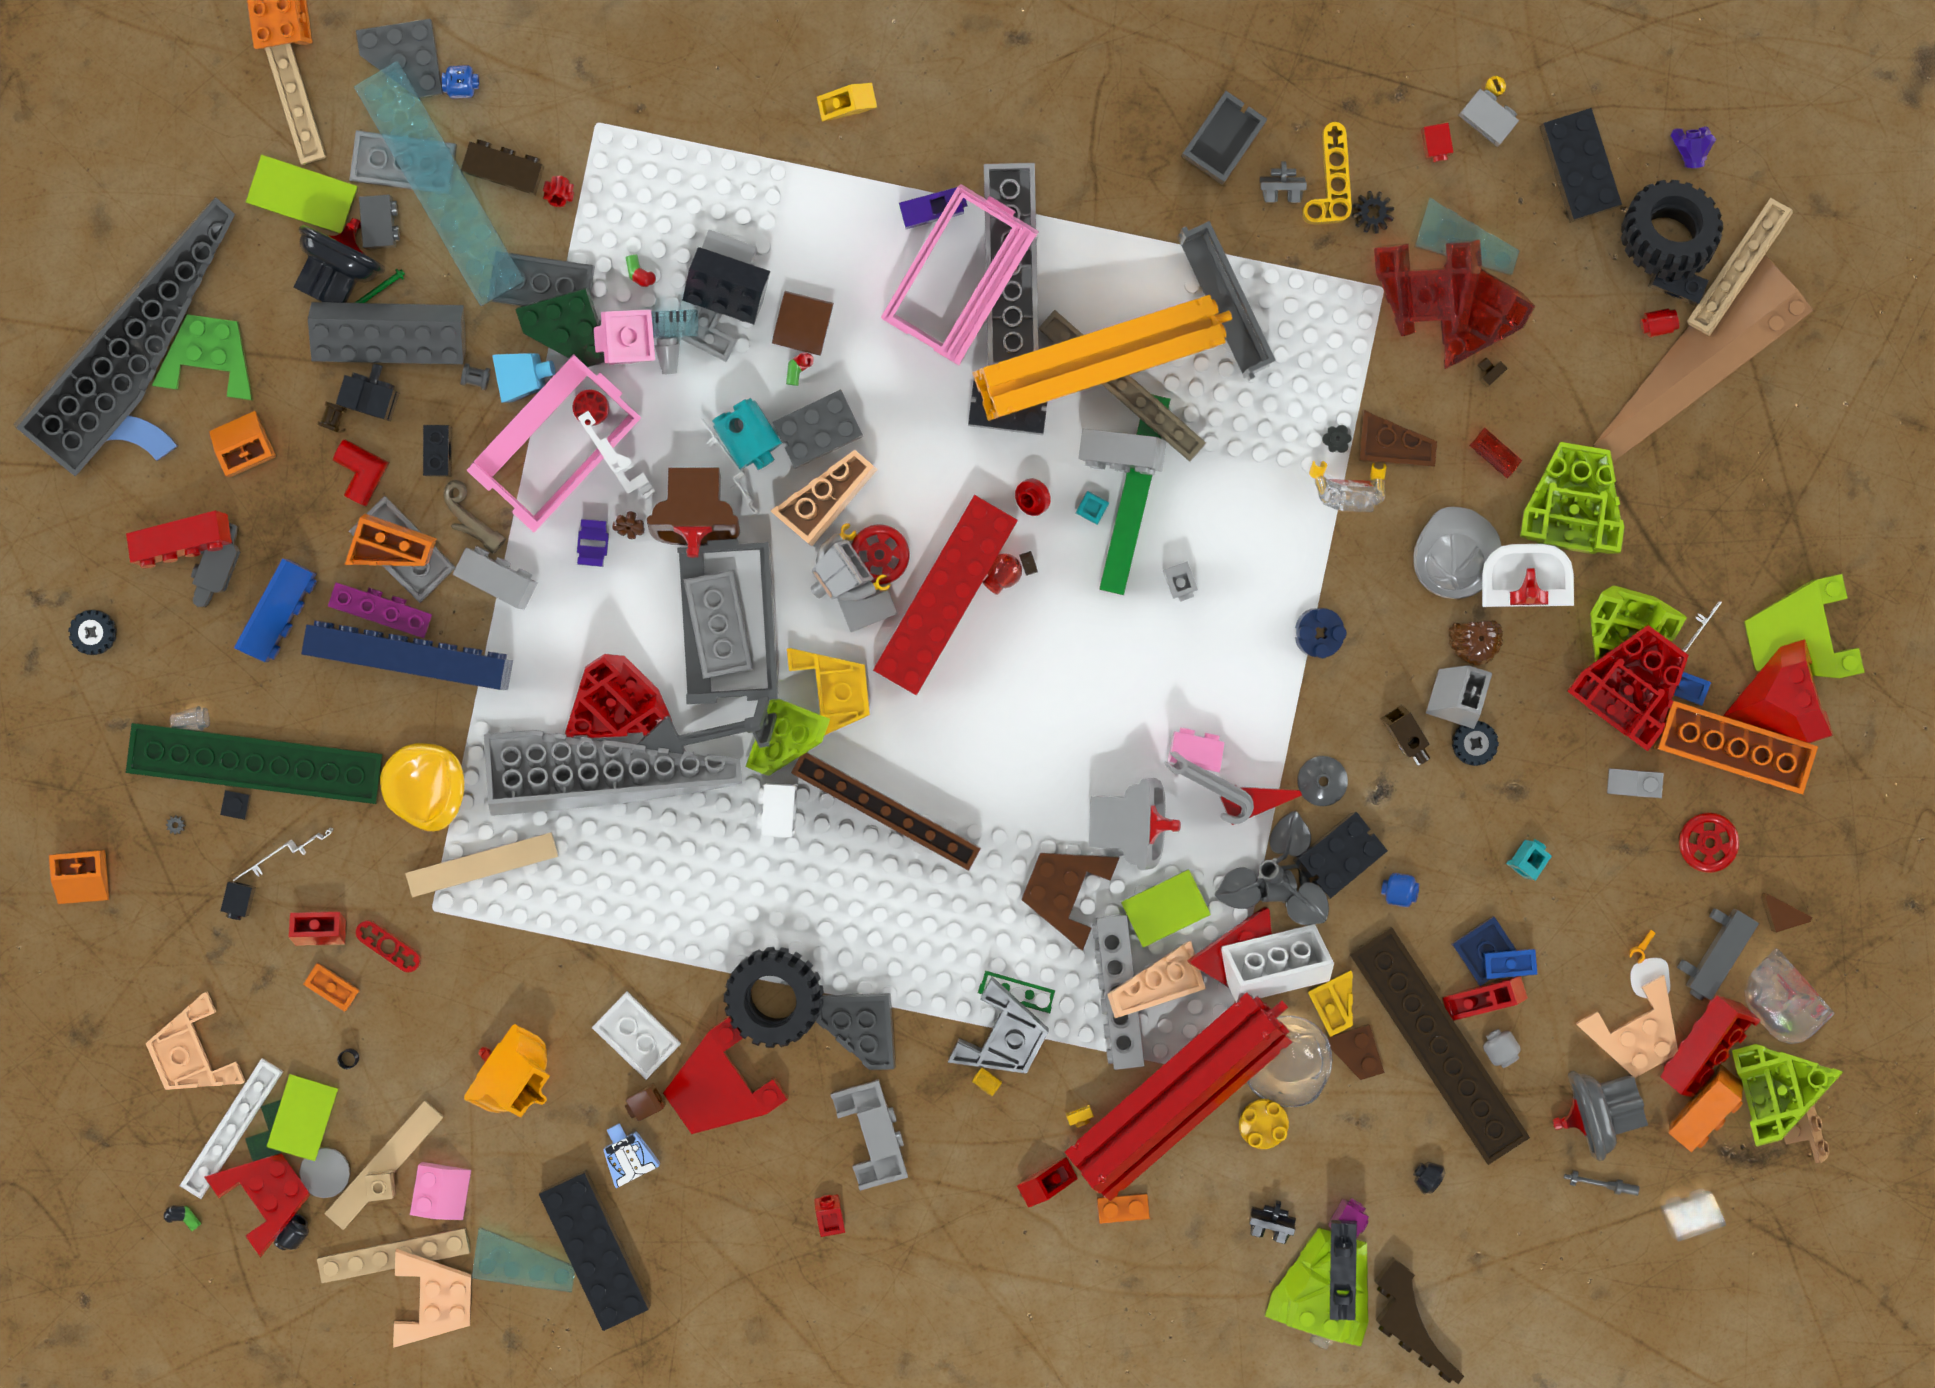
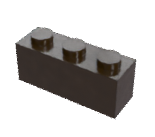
(502, 167)

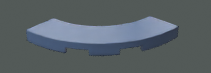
(145, 435)

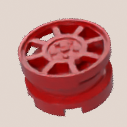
(591, 401)

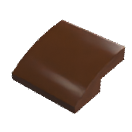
(802, 323)

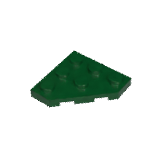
(564, 325)

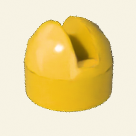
(1491, 87)

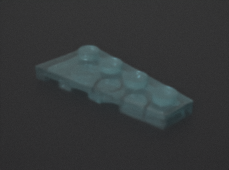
(1445, 226)
(513, 1263)

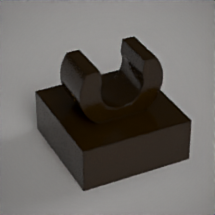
(1491, 372)

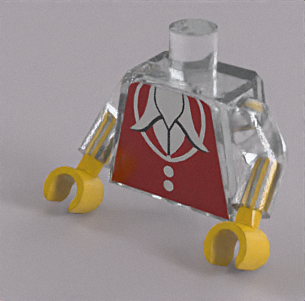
(1350, 494)

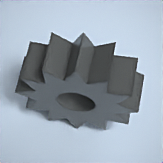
(180, 825)

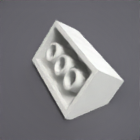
(1277, 963)

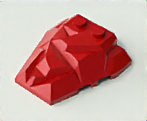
(1633, 685)

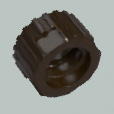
(1028, 563)

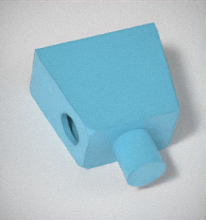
(520, 375)

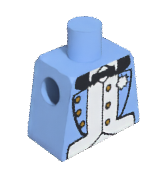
(628, 1156)

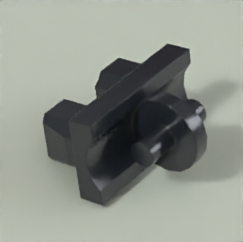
(1272, 1219)

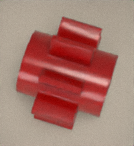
(558, 191)

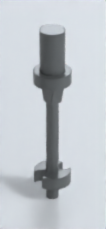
(1618, 1186)

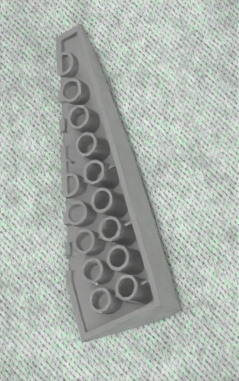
(562, 772)

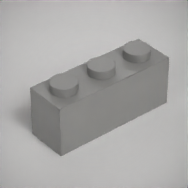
(495, 577)

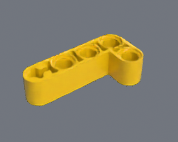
(1332, 172)

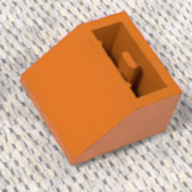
(241, 444)
(79, 876)

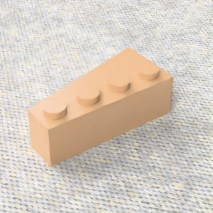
(825, 497)

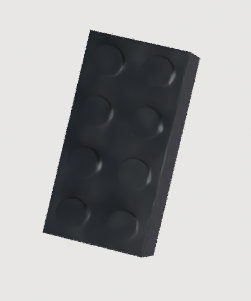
(1580, 165)

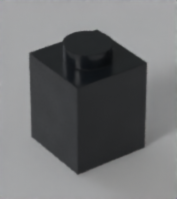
(237, 900)

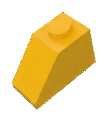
(847, 101)

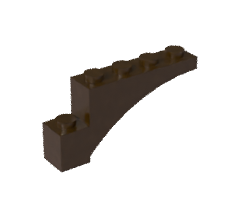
(1404, 1321)

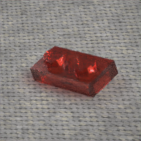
(1495, 453)

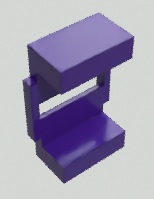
(592, 531)

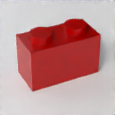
(317, 928)

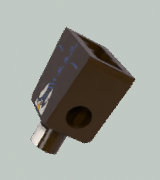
(1402, 727)

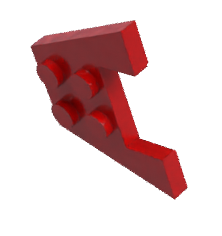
(272, 1189)

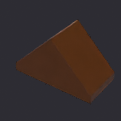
(1781, 915)

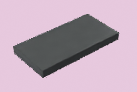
(546, 279)

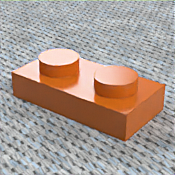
(331, 987)
(1123, 1208)

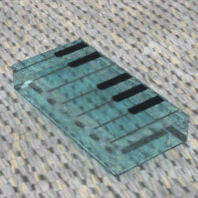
(675, 323)

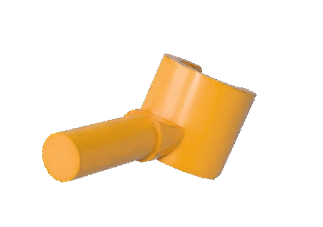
(1641, 948)

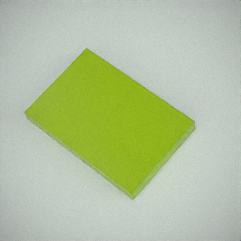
(1165, 908)
(302, 1117)

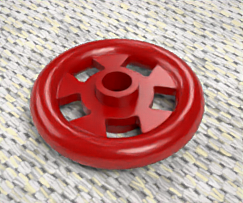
(883, 533)
(1688, 849)

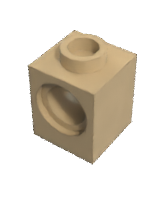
(380, 1185)

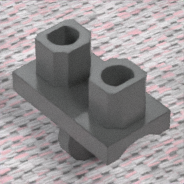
(1294, 185)

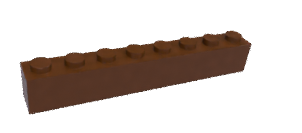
(886, 810)

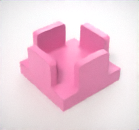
(625, 337)

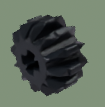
(1381, 214)

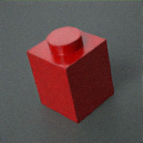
(1437, 142)

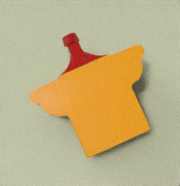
(511, 1074)

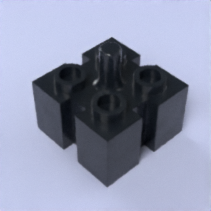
(368, 394)

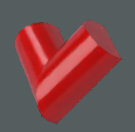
(367, 468)

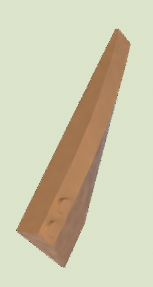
(1698, 362)

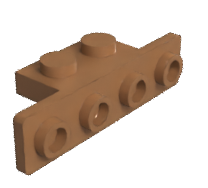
(1810, 1128)

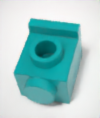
(1530, 859)

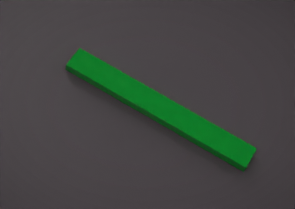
(1128, 521)

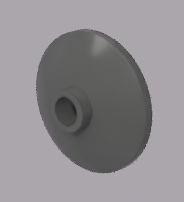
(1309, 781)

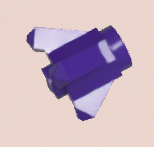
(1693, 145)

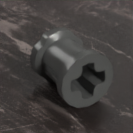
(475, 376)

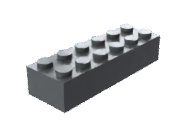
(387, 333)

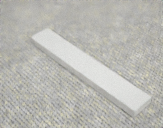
(232, 1127)

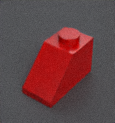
(1047, 1182)

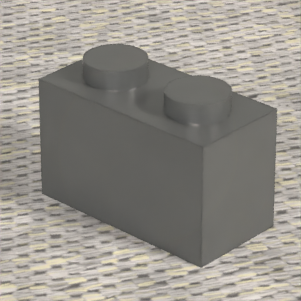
(378, 222)

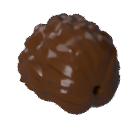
(1466, 642)

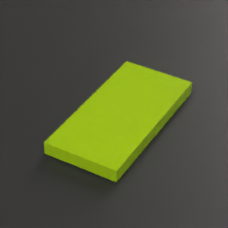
(301, 194)

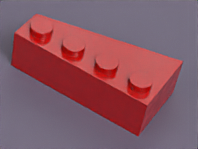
(1708, 1045)

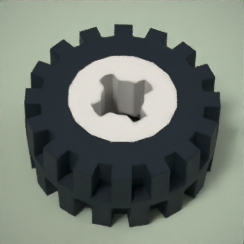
(99, 638)

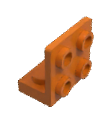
(279, 22)

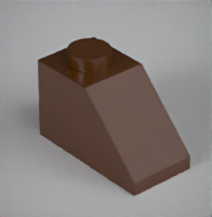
(645, 1102)

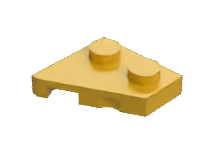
(1334, 1002)

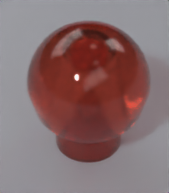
(1003, 573)

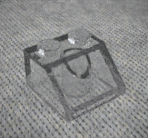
(1692, 1215)

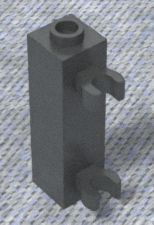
(1720, 955)

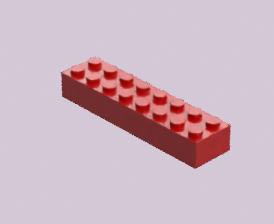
(945, 595)

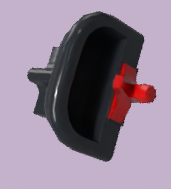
(334, 264)

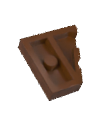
(1358, 1051)

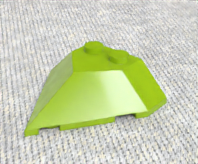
(1624, 612)
(1779, 1089)

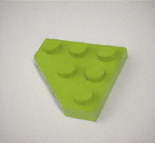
(793, 735)

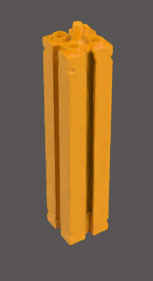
(1101, 356)

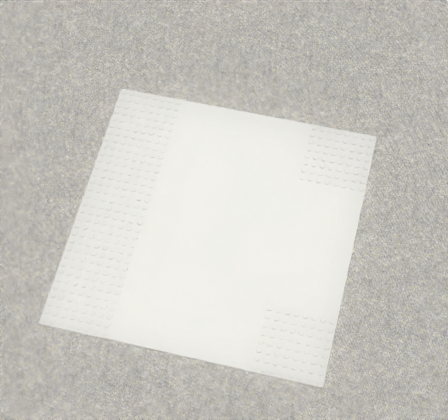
(1038, 688)

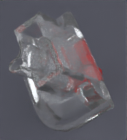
(1785, 1000)

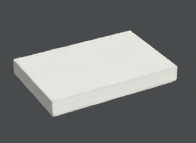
(636, 1035)

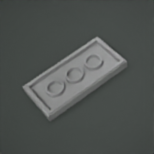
(375, 162)
(415, 579)
(718, 624)

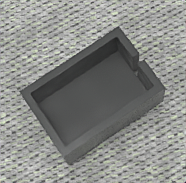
(1224, 138)
(818, 429)

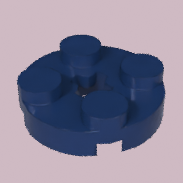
(1333, 634)

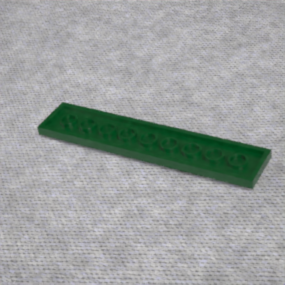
(254, 763)

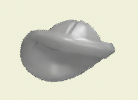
(1454, 551)

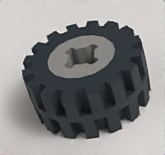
(1467, 739)

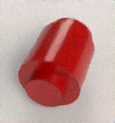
(1659, 322)

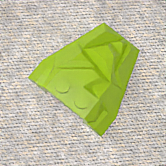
(1576, 503)
(1304, 1293)

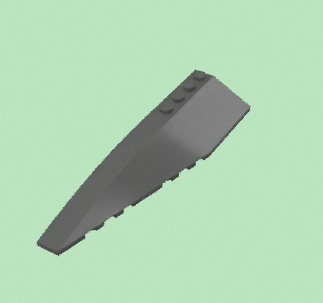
(122, 354)

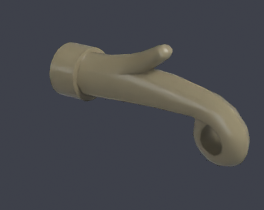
(470, 524)

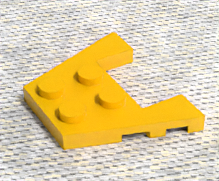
(839, 686)

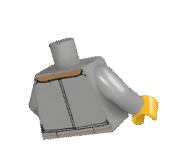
(842, 571)

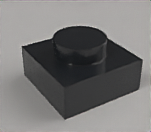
(235, 804)

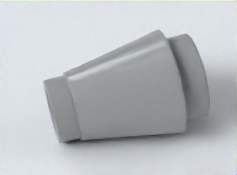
(667, 352)

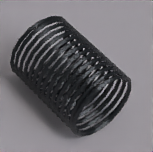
(341, 1063)

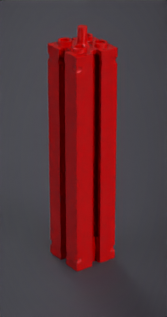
(1180, 1095)

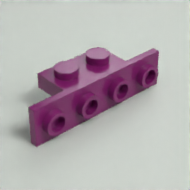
(380, 609)

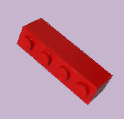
(179, 538)

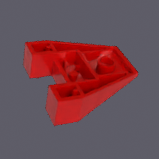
(711, 1089)

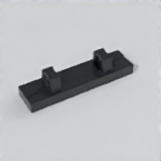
(1343, 1269)

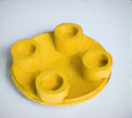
(1263, 1124)

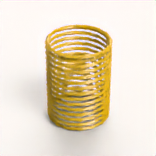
(988, 1075)

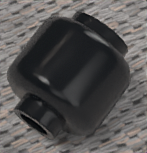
(293, 1233)

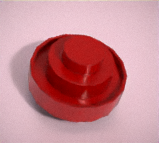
(1032, 497)

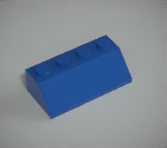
(275, 611)

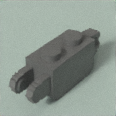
(215, 570)

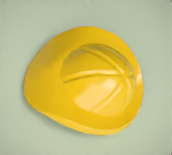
(423, 785)

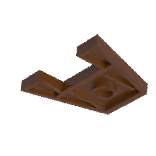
(1056, 886)

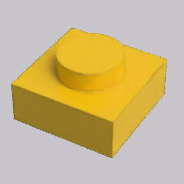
(1080, 1116)

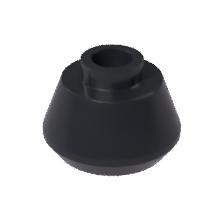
(1429, 1177)

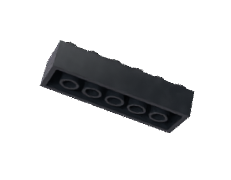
(594, 1250)

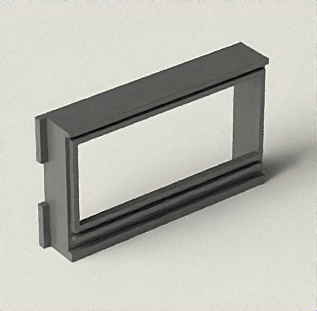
(1216, 283)
(698, 688)

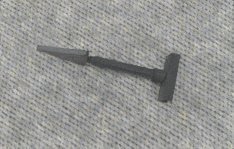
(665, 735)

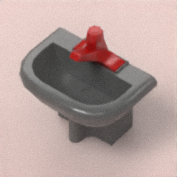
(1603, 1111)

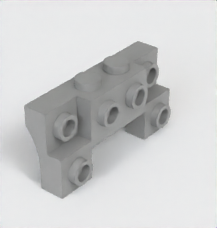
(878, 1131)

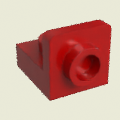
(829, 1215)

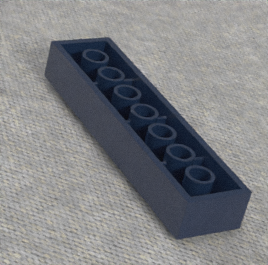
(407, 657)

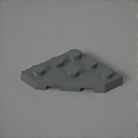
(411, 46)
(861, 1026)

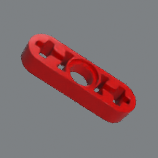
(398, 943)

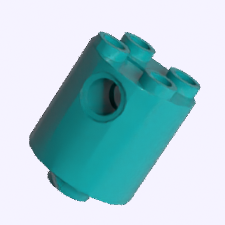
(753, 441)

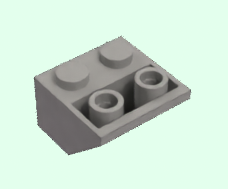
(1459, 694)

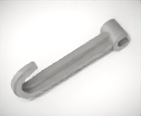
(1216, 785)

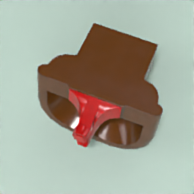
(693, 511)

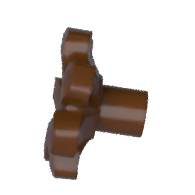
(628, 525)

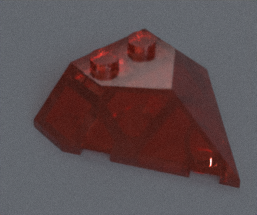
(1495, 314)

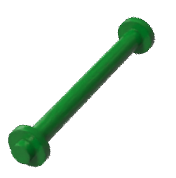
(399, 274)

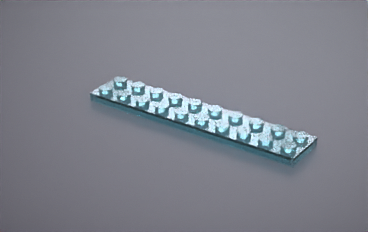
(439, 183)

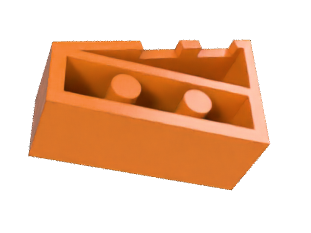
(388, 544)
(1707, 1110)

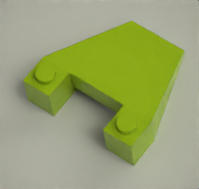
(1800, 618)

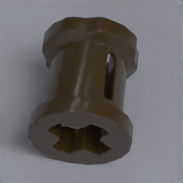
(327, 416)

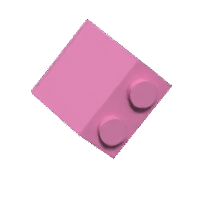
(1202, 751)
(440, 1192)

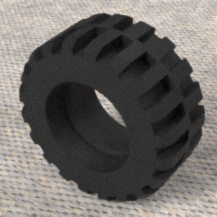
(1678, 203)
(756, 1024)

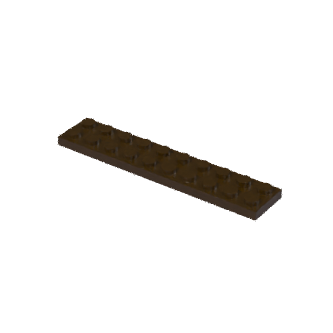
(1439, 1045)

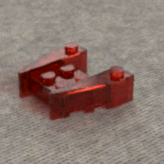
(1431, 292)

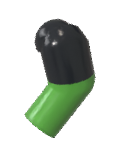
(181, 1213)

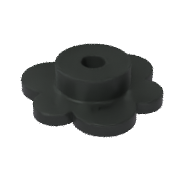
(1333, 445)

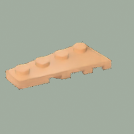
(1159, 983)

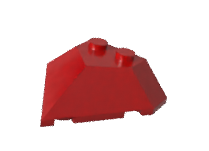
(1784, 697)
(615, 700)

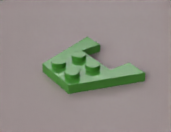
(207, 345)

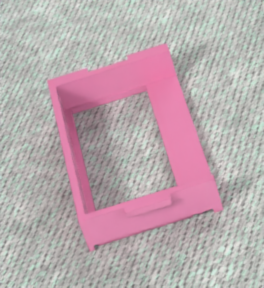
(988, 289)
(529, 420)

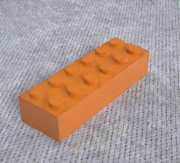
(1737, 747)

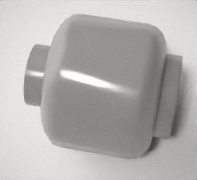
(1501, 1048)

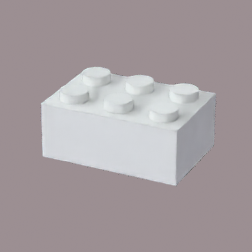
(779, 809)

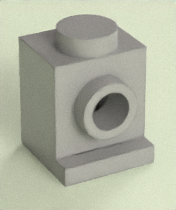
(1180, 571)

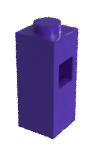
(928, 208)

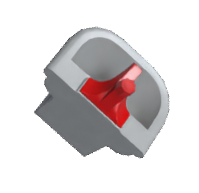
(1132, 823)

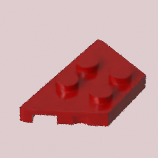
(1211, 959)

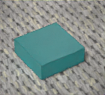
(1092, 507)

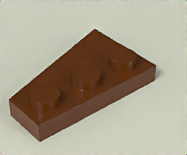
(1394, 444)

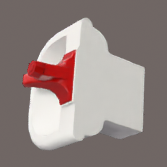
(1527, 577)

